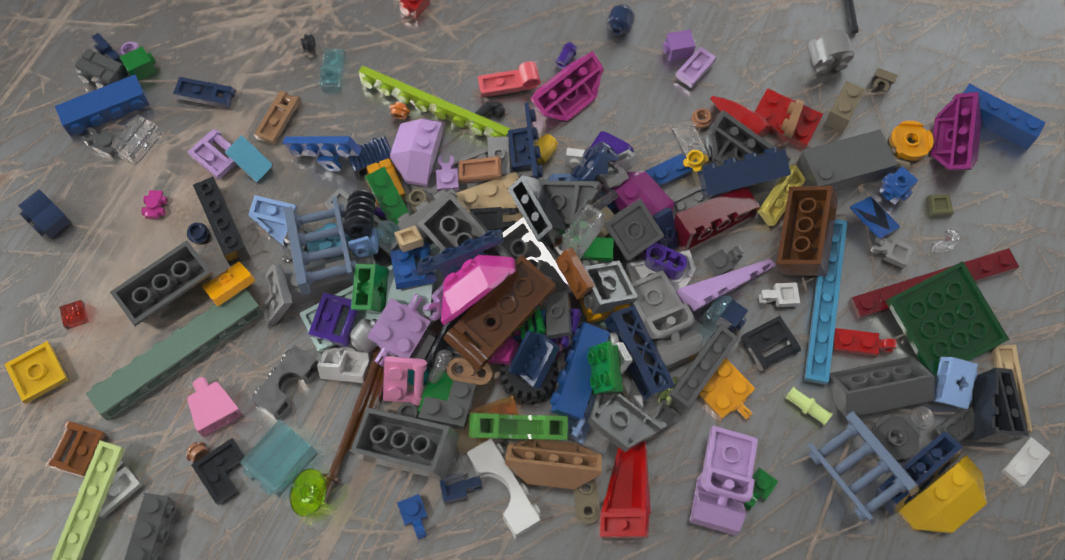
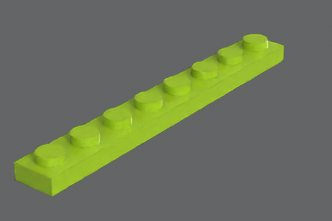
(432, 104)

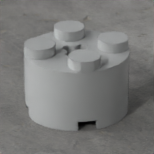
(831, 51)

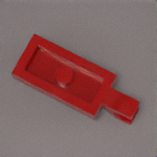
(861, 343)

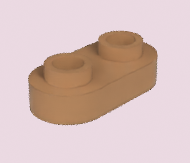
(790, 124)
(469, 374)

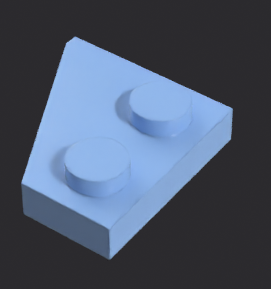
(271, 216)

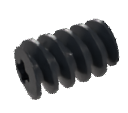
(359, 214)

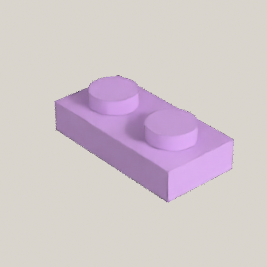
(695, 67)

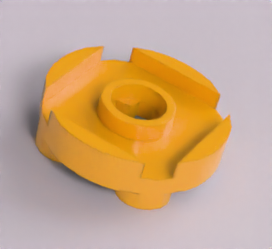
(909, 151)

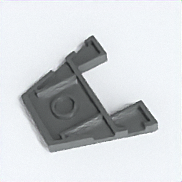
(626, 423)

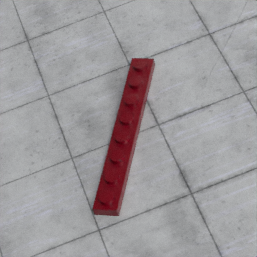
(979, 268)

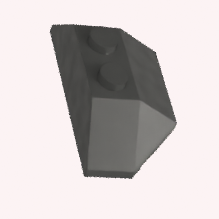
(734, 139)

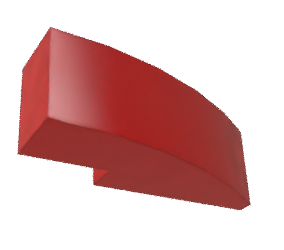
(744, 115)

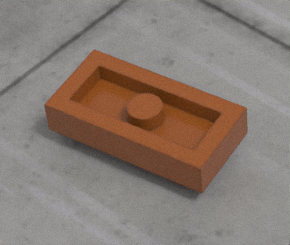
(574, 273)

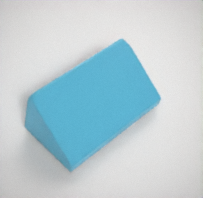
(249, 158)

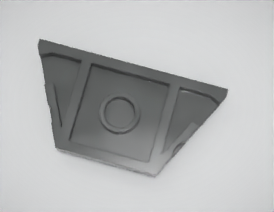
(570, 196)

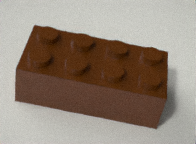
(807, 231)

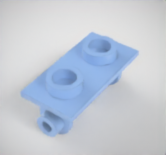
(578, 429)

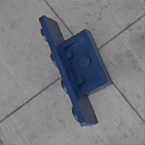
(523, 146)
(452, 259)

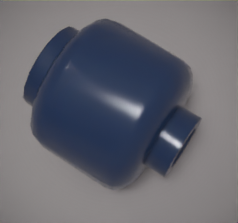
(620, 19)

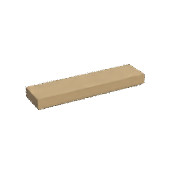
(1007, 357)

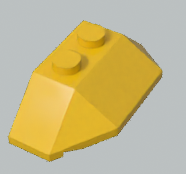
(948, 499)

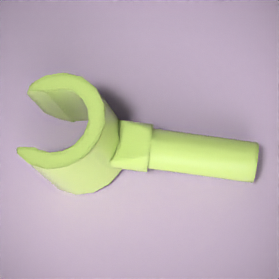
(664, 395)

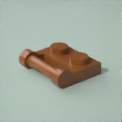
(81, 451)

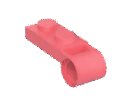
(510, 81)

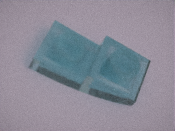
(332, 68)

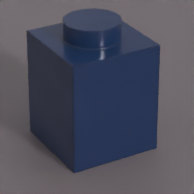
(733, 317)

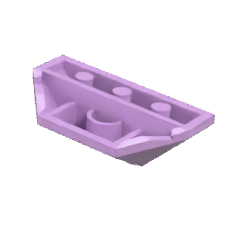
(417, 149)

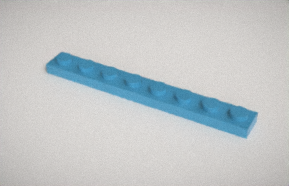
(825, 311)

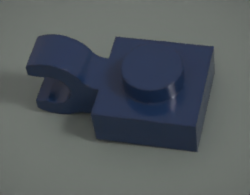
(458, 490)

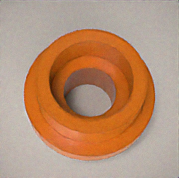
(399, 110)

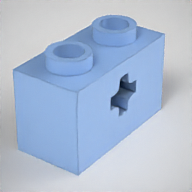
(945, 388)

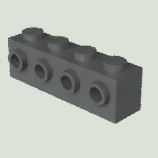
(151, 528)

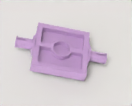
(398, 329)

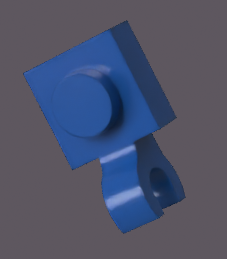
(413, 513)

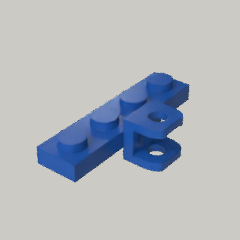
(325, 147)

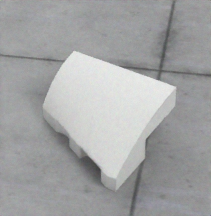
(344, 364)

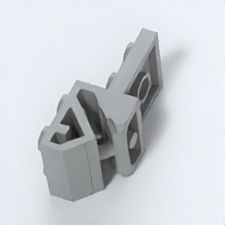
(667, 320)

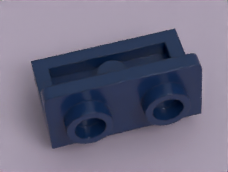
(534, 358)

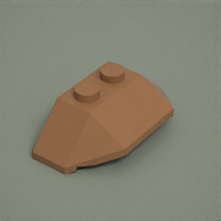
(553, 463)

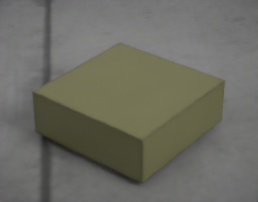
(939, 205)

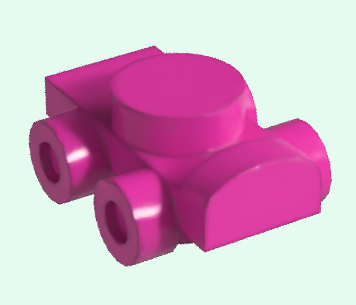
(153, 205)

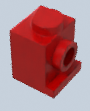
(413, 7)

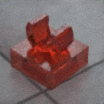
(73, 314)

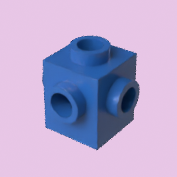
(898, 185)

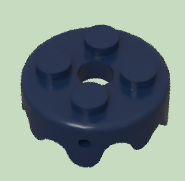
(594, 162)

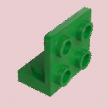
(605, 368)

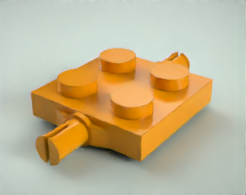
(727, 391)

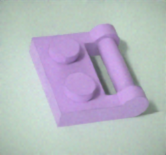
(210, 157)

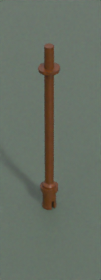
(331, 478)

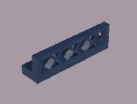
(638, 368)

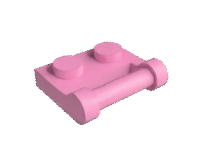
(397, 379)

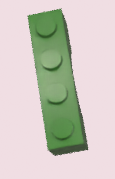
(518, 426)

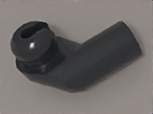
(491, 108)

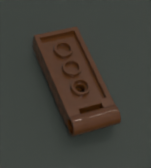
(509, 305)

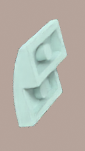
(405, 295)

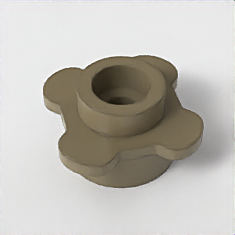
(416, 194)

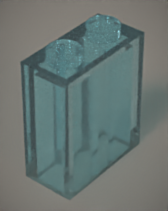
(278, 459)

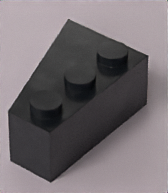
(998, 408)

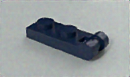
(204, 92)

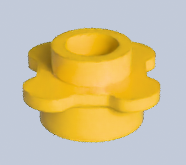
(695, 155)

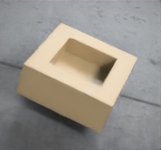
(409, 239)

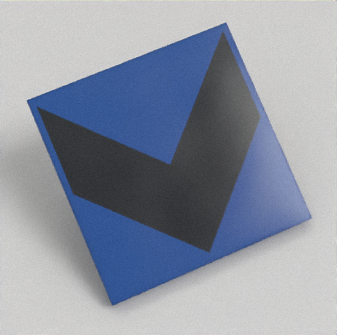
(875, 217)

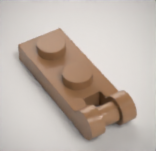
(277, 117)

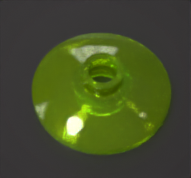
(307, 492)

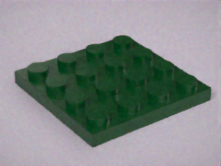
(947, 318)

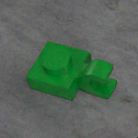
(762, 487)

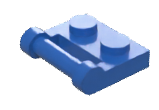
(405, 268)

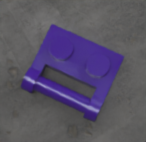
(328, 317)

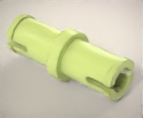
(809, 406)

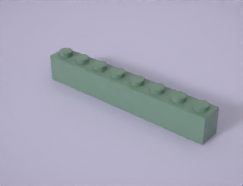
(173, 354)

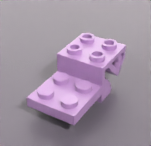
(724, 481)

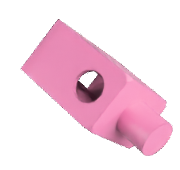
(211, 407)

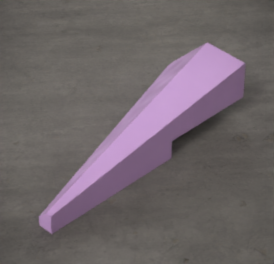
(704, 292)

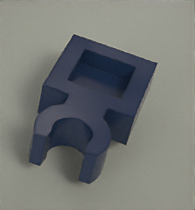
(104, 48)

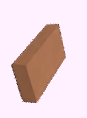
(480, 169)

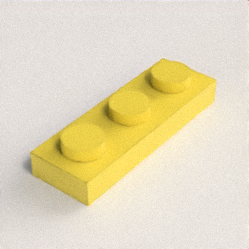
(775, 203)

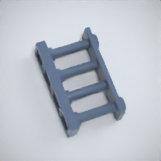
(298, 239)
(870, 446)

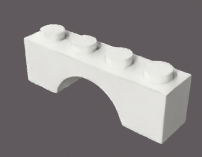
(488, 462)

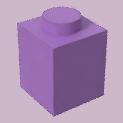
(679, 45)

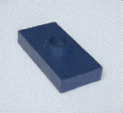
(666, 224)

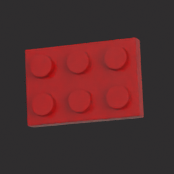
(774, 109)

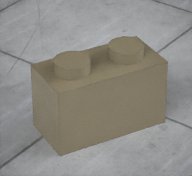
(844, 106)

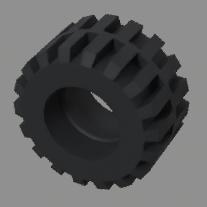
(524, 391)

